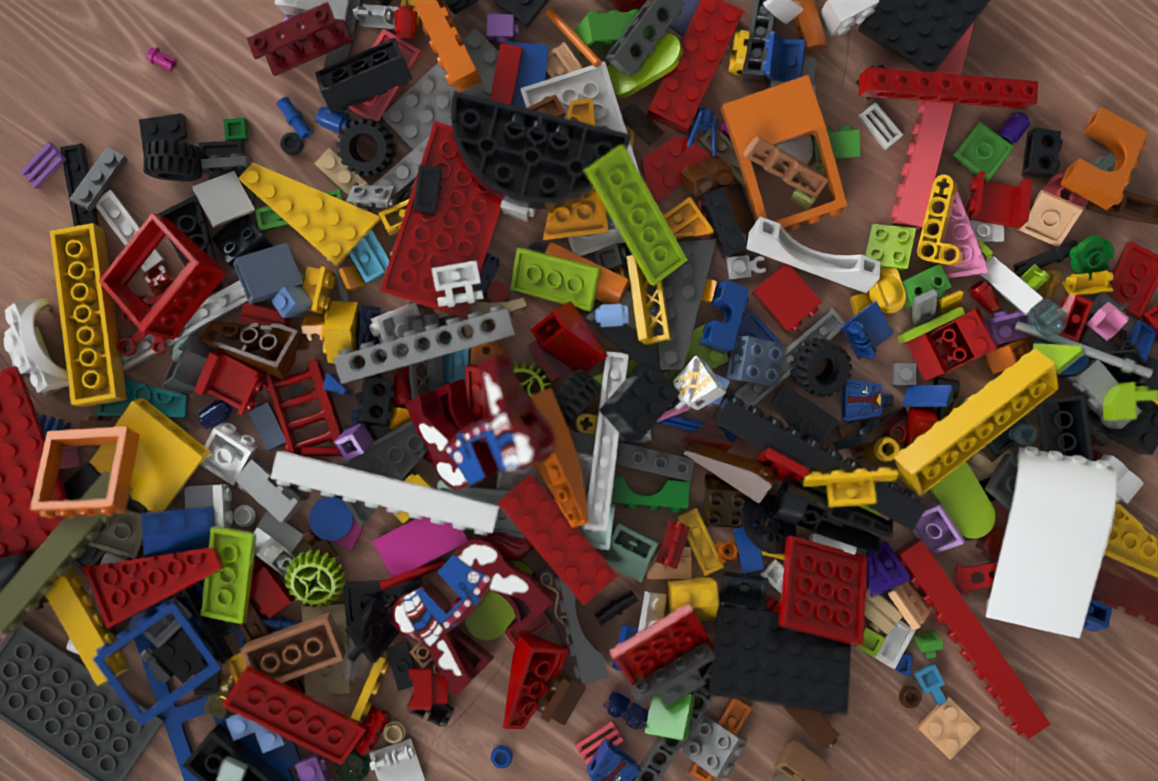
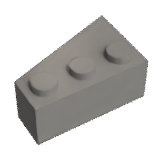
(1094, 384)
(277, 499)

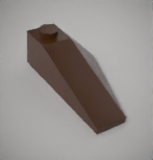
(261, 346)

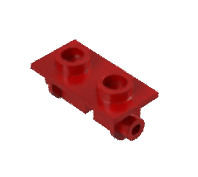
(673, 544)
(374, 722)

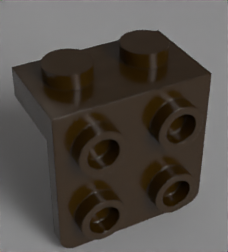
(722, 503)

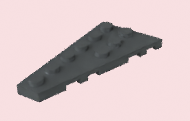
(683, 297)
(390, 457)

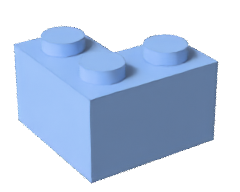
(241, 727)

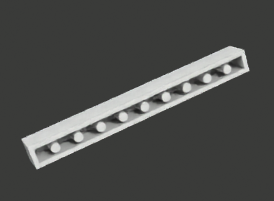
(385, 491)

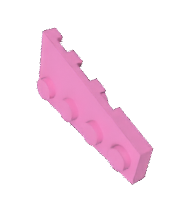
(961, 234)

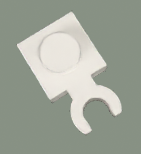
(741, 267)

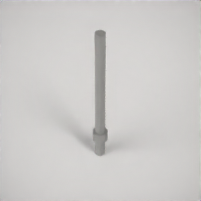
(1126, 365)

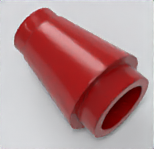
(985, 296)
(402, 390)

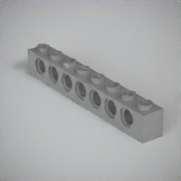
(350, 371)

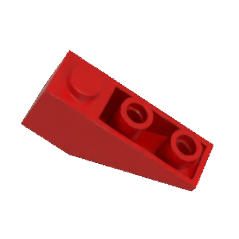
(918, 423)

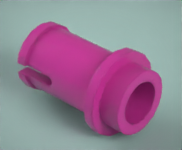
(154, 55)

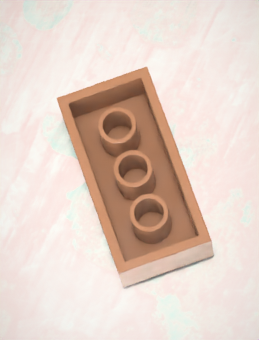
(296, 649)

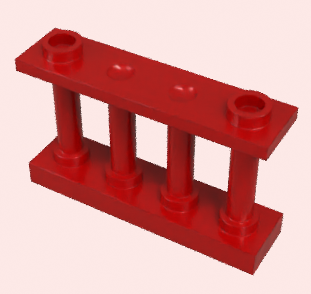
(327, 413)

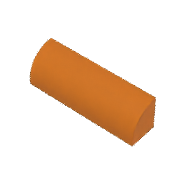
(810, 27)
(610, 286)

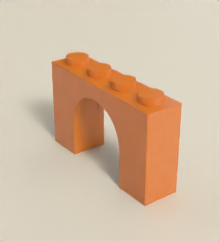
(1124, 142)

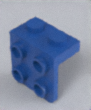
(784, 58)

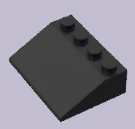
(1139, 433)

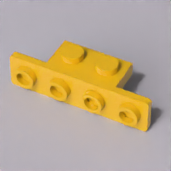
(850, 488)

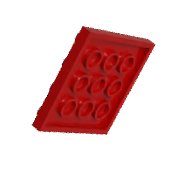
(823, 591)
(660, 644)

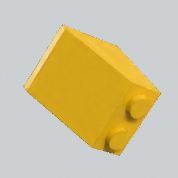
(698, 592)

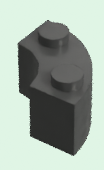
(185, 373)

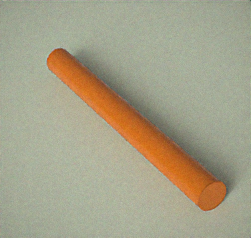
(573, 37)

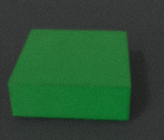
(236, 129)

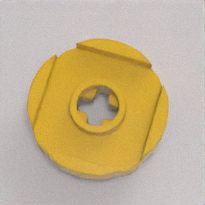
(737, 59)

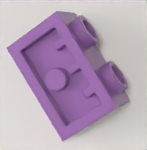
(1004, 326)

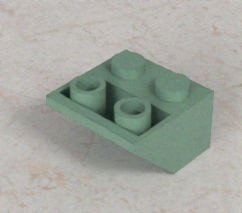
(631, 551)

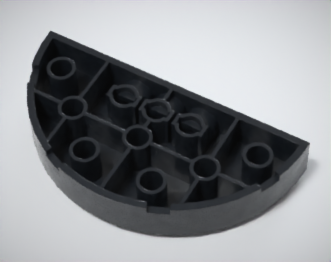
(528, 153)

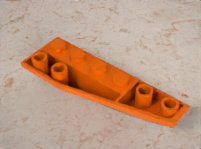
(562, 470)

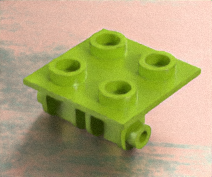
(891, 245)

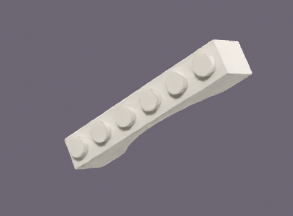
(774, 242)

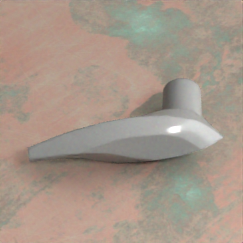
(342, 291)

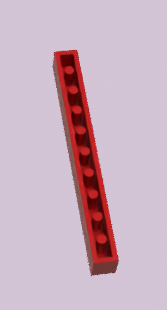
(972, 639)

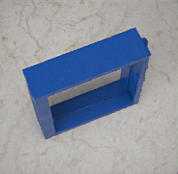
(126, 636)

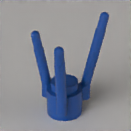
(704, 120)

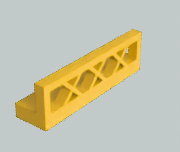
(642, 306)

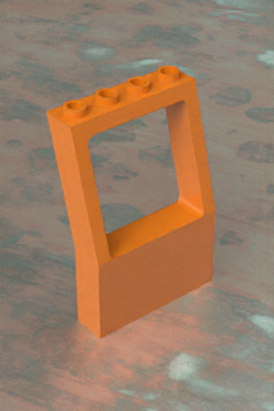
(780, 117)

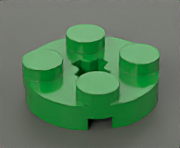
(1081, 255)

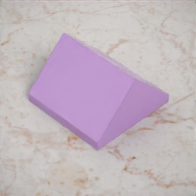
(937, 529)

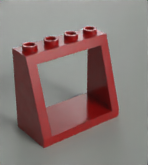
(184, 294)

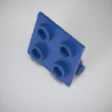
(867, 331)

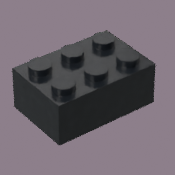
(639, 401)

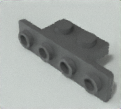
(675, 678)

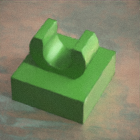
(928, 643)

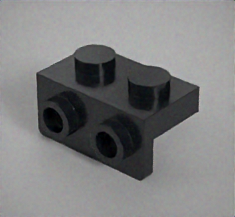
(743, 591)

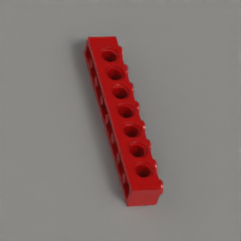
(947, 88)

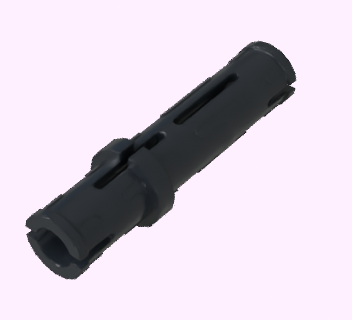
(1056, 254)

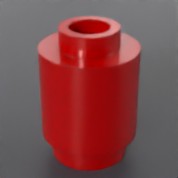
(405, 22)

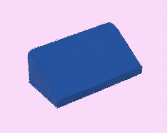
(333, 383)
(928, 396)

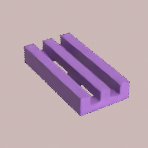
(40, 162)

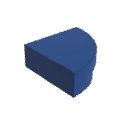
(905, 664)

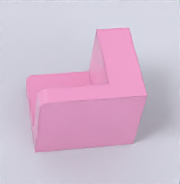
(1107, 321)

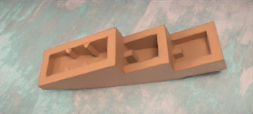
(785, 166)

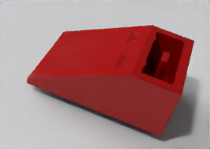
(569, 338)
(963, 339)

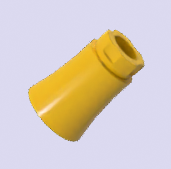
(874, 453)

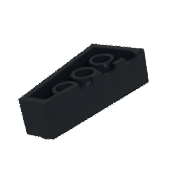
(191, 220)

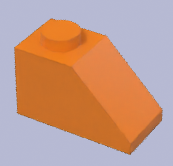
(1007, 355)

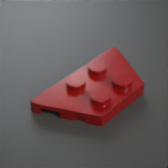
(664, 165)

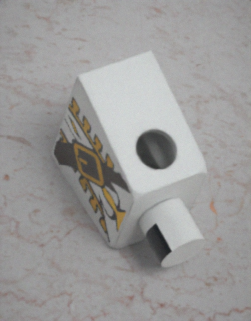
(697, 385)

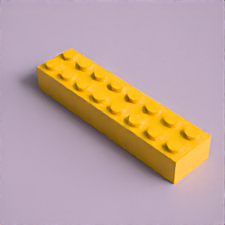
(87, 316)
(977, 422)

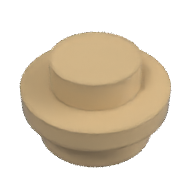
(394, 732)

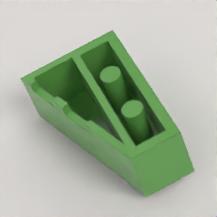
(604, 29)

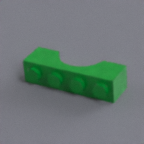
(672, 495)

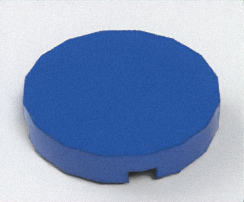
(331, 518)

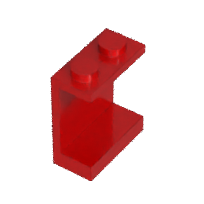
(999, 202)

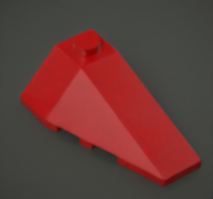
(532, 670)

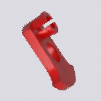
(964, 581)

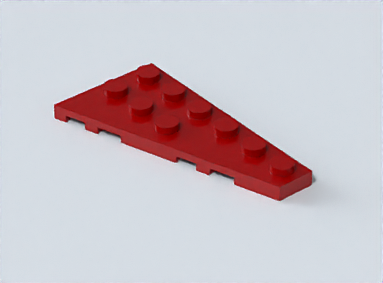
(139, 584)

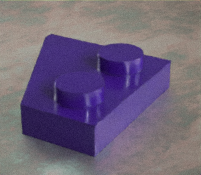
(884, 570)

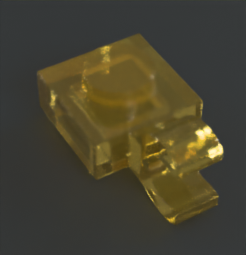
(214, 702)

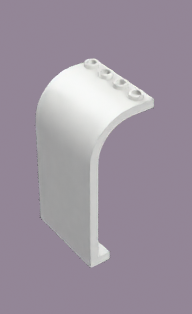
(1053, 541)

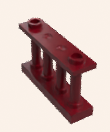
(300, 39)

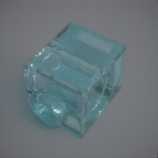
(1047, 318)

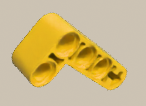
(942, 219)

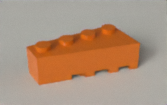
(448, 44)

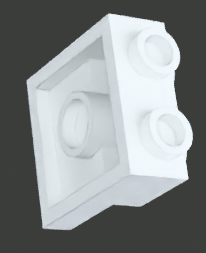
(393, 323)
(229, 452)

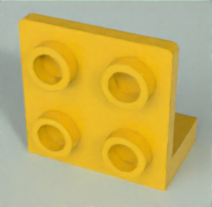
(318, 287)

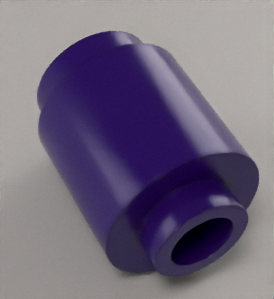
(1014, 127)

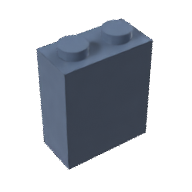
(267, 272)

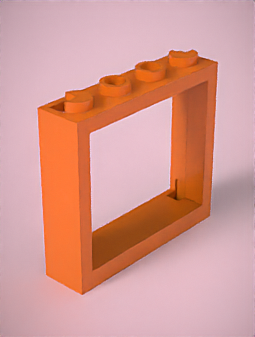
(120, 481)

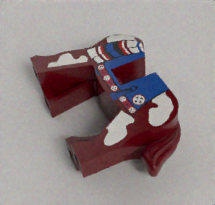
(472, 450)
(472, 572)

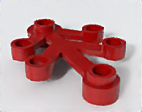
(139, 336)

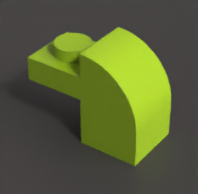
(1121, 401)

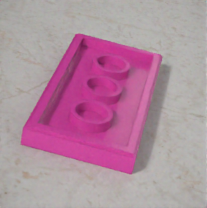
(417, 544)

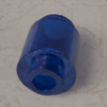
(215, 414)

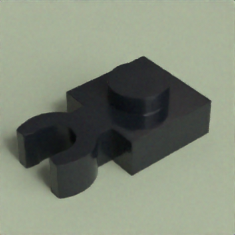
(210, 685)

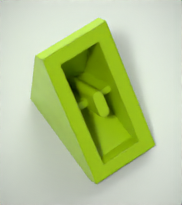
(1061, 355)

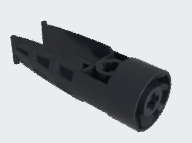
(843, 524)

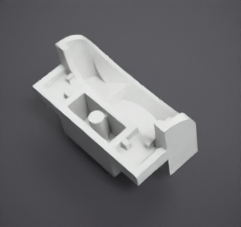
(28, 349)

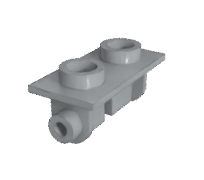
(375, 16)
(367, 195)

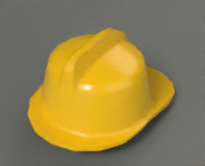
(888, 291)

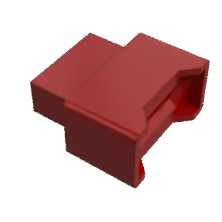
(427, 689)

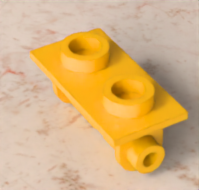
(1082, 285)

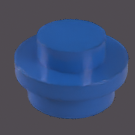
(501, 756)

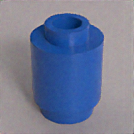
(333, 122)

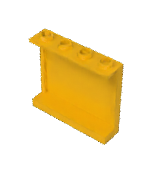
(163, 457)

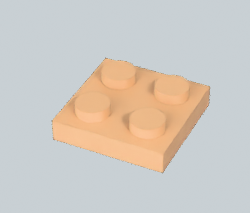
(1051, 218)
(948, 727)

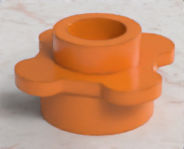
(732, 551)

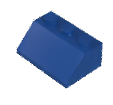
(176, 530)

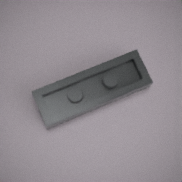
(98, 179)

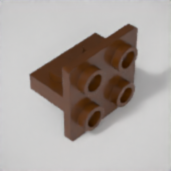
(560, 699)

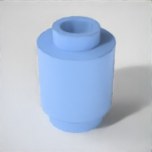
(611, 315)

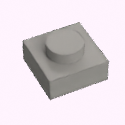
(904, 374)

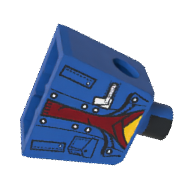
(863, 400)
(612, 764)

